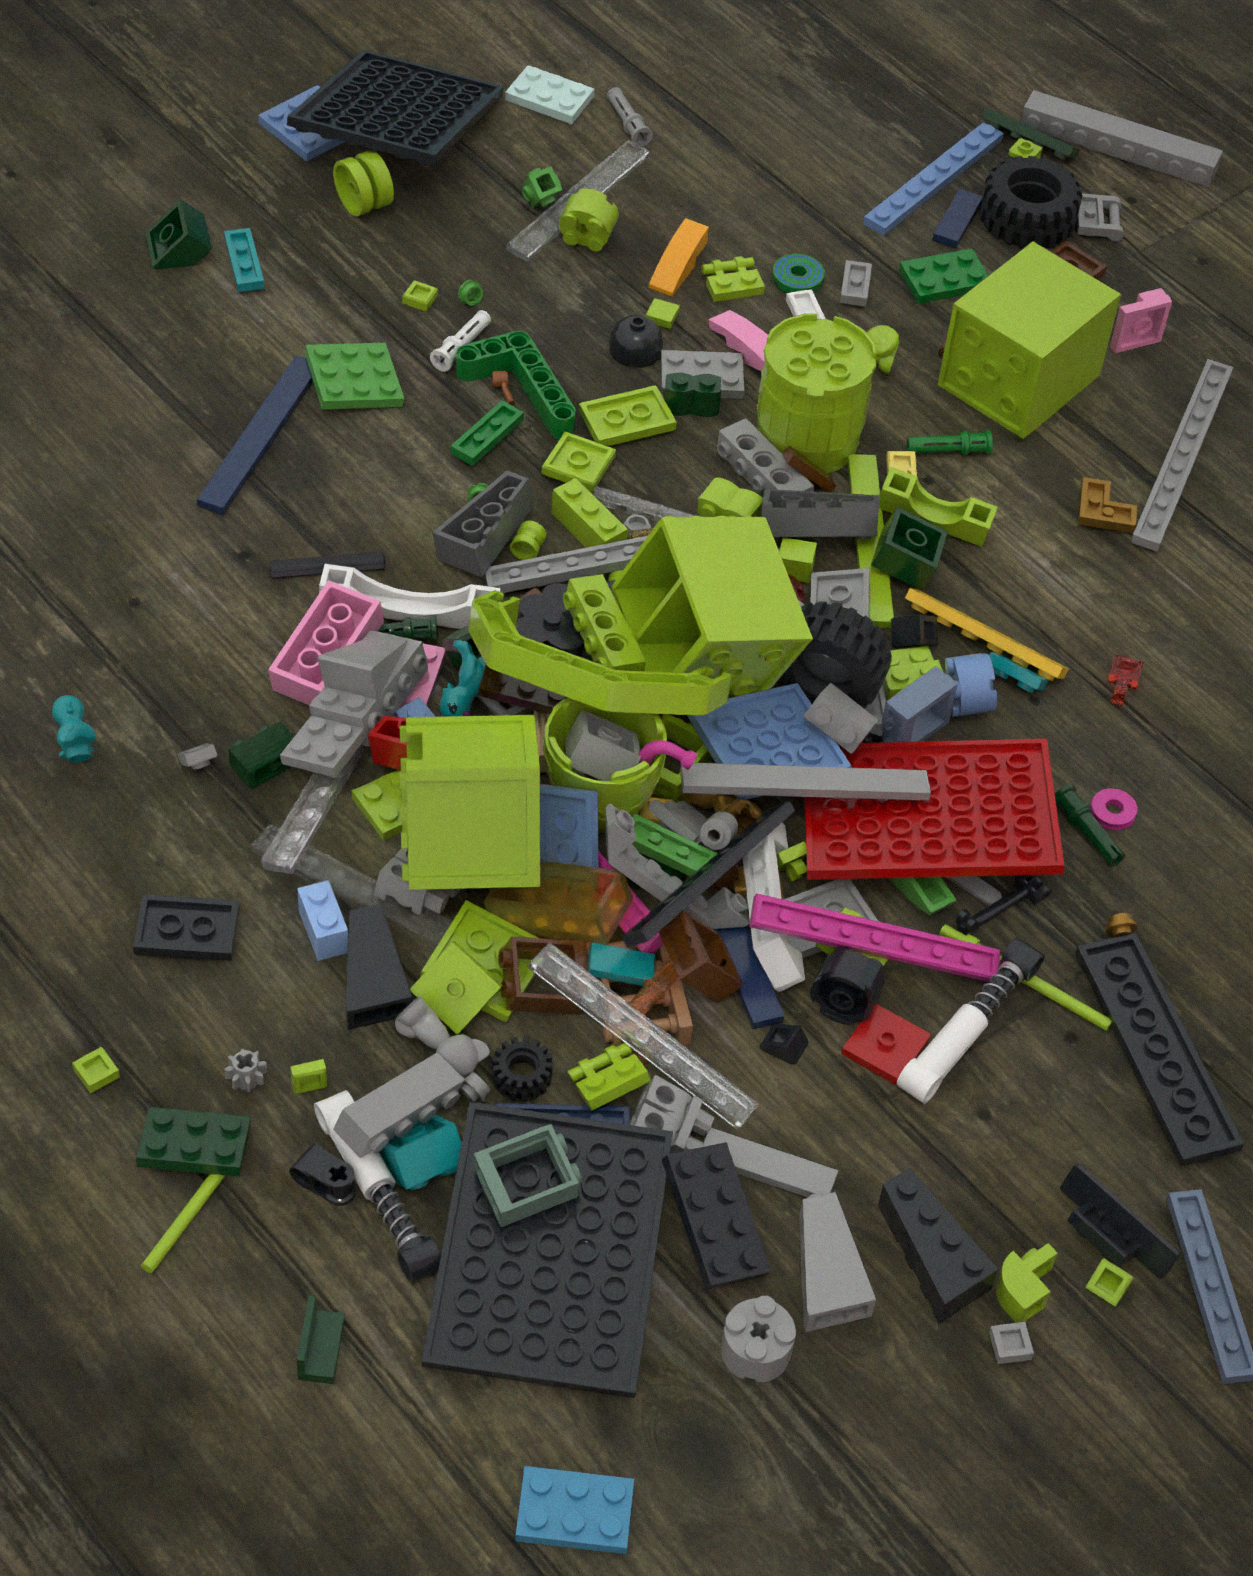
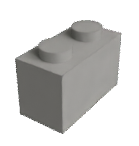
(840, 718)

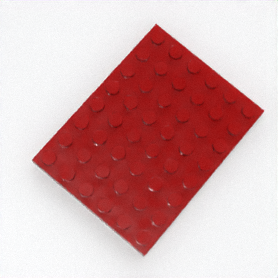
(984, 816)

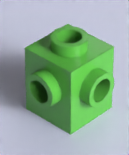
(541, 187)

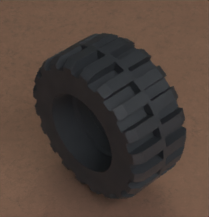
(1030, 202)
(852, 641)

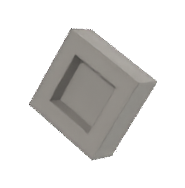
(198, 756)
(1011, 1343)

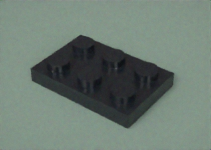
(186, 927)

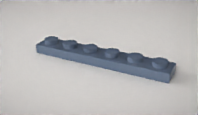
(1212, 1286)

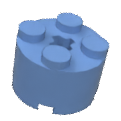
(975, 685)

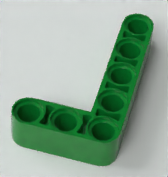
(519, 353)

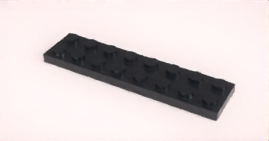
(1159, 1049)

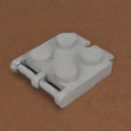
(680, 818)

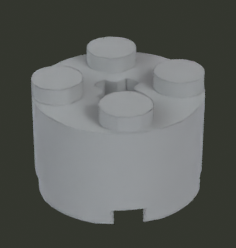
(758, 1339)

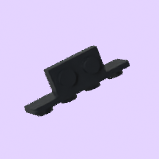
(1114, 1226)

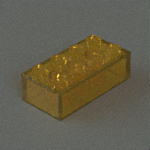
(569, 904)

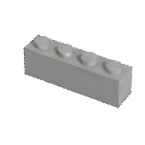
(399, 1105)

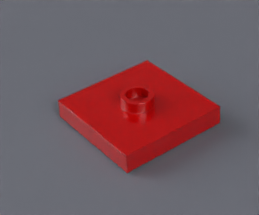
(885, 1043)

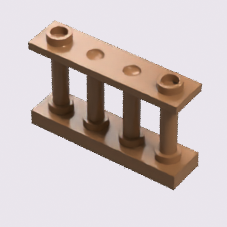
(678, 1019)

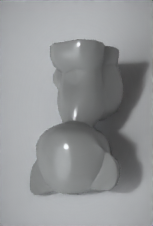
(423, 1023)

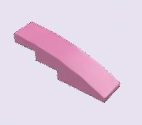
(742, 337)

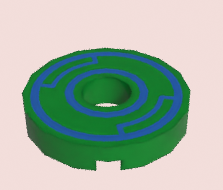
(802, 264)

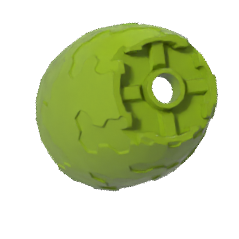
(626, 788)

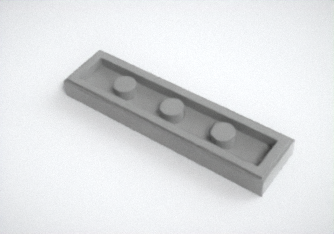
(775, 1166)

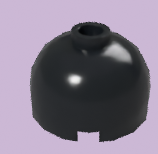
(636, 341)

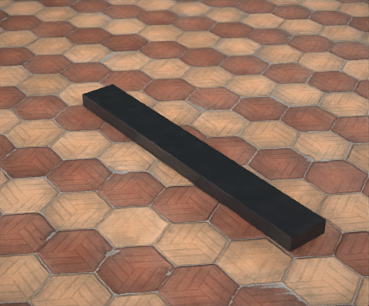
(707, 875)

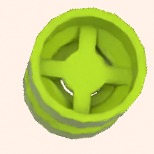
(528, 540)

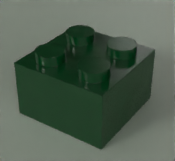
(909, 548)

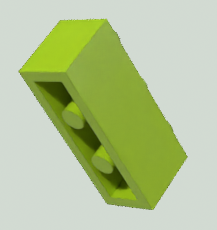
(585, 515)

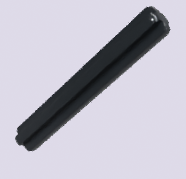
(315, 565)

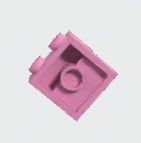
(1141, 321)

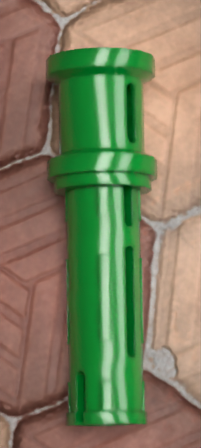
(964, 443)

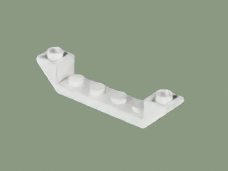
(779, 958)

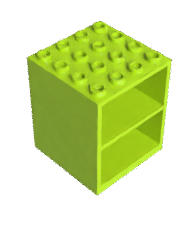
(1028, 339)
(713, 599)

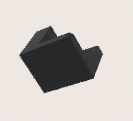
(914, 630)

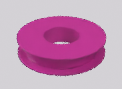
(1118, 798)

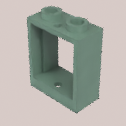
(490, 1158)

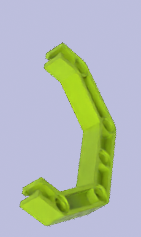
(506, 651)

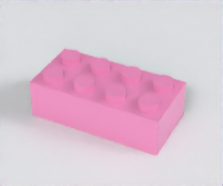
(333, 621)

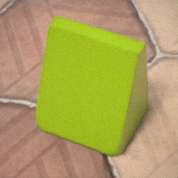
(1109, 1282)

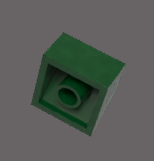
(178, 237)

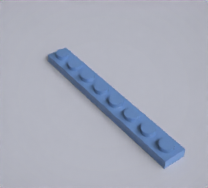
(933, 179)

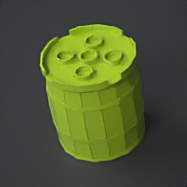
(816, 388)

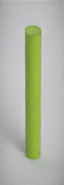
(181, 1222)

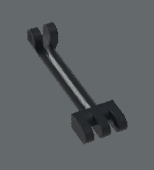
(1024, 890)

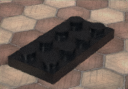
(716, 1215)

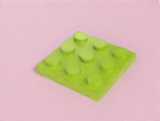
(483, 937)

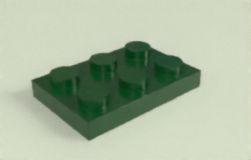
(193, 1141)

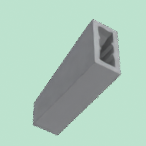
(831, 1269)

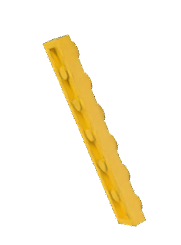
(996, 641)

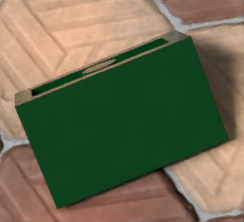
(319, 1344)

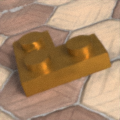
(1099, 512)

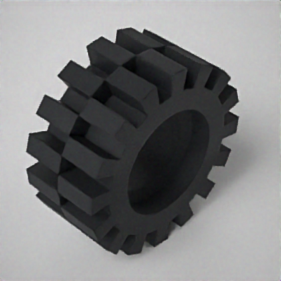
(522, 1085)

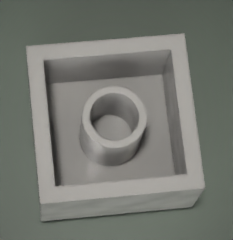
(600, 746)

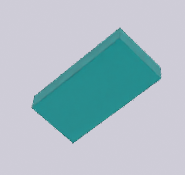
(620, 964)

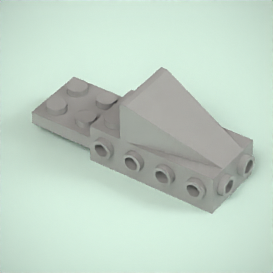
(360, 688)

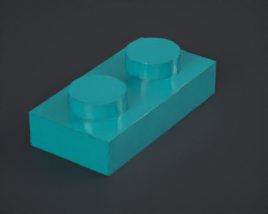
(1027, 679)

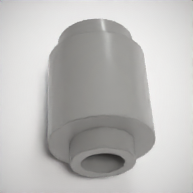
(719, 830)

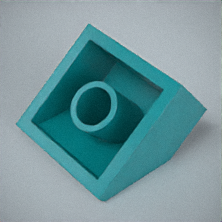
(423, 1153)

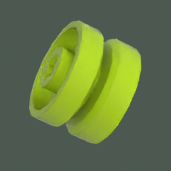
(363, 183)

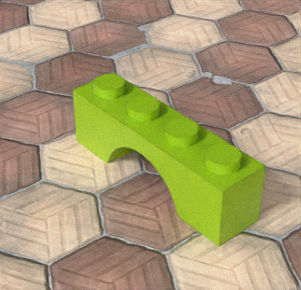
(965, 519)

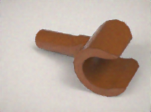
(500, 379)

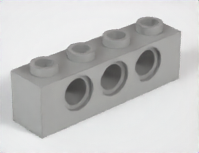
(758, 459)

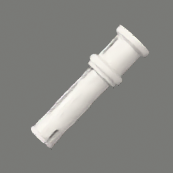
(462, 337)

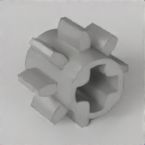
(245, 1070)

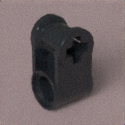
(324, 1175)

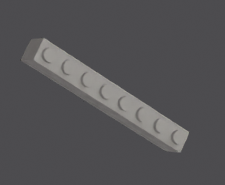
(1122, 138)

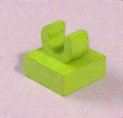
(791, 861)

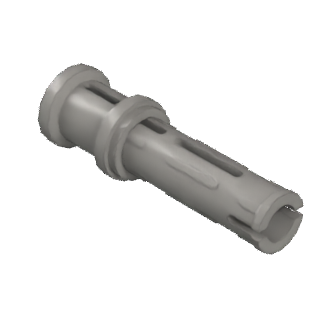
(618, 100)

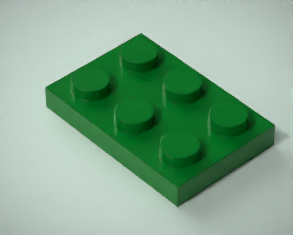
(943, 275)

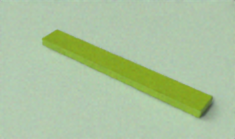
(864, 480)

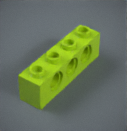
(602, 624)

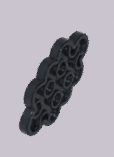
(548, 621)

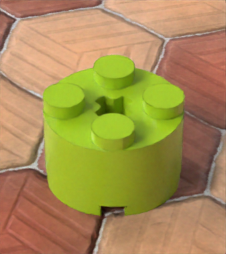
(588, 219)

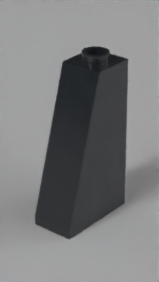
(375, 976)

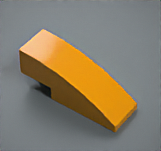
(679, 257)

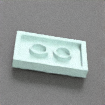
(549, 94)

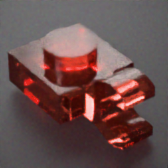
(1125, 674)

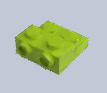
(907, 667)

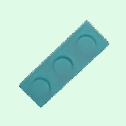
(244, 260)

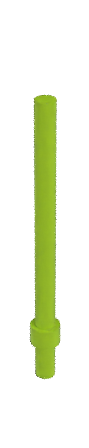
(1043, 987)

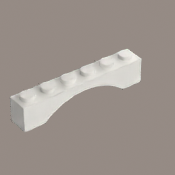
(450, 607)

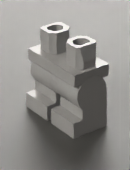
(391, 884)
(672, 1109)

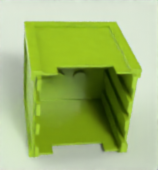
(470, 802)

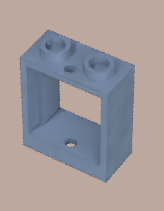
(919, 708)

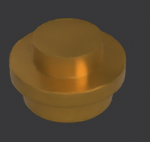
(1120, 925)

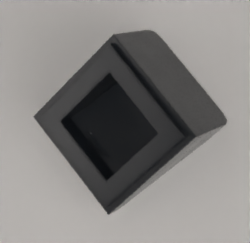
(785, 1042)

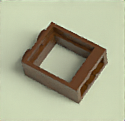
(528, 948)
(699, 956)

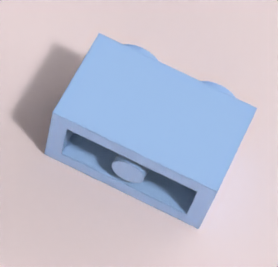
(323, 920)

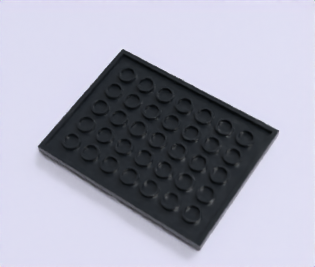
(395, 107)
(564, 1288)

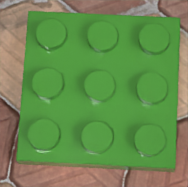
(354, 375)

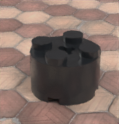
(848, 986)

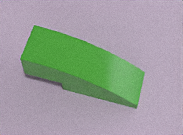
(926, 892)

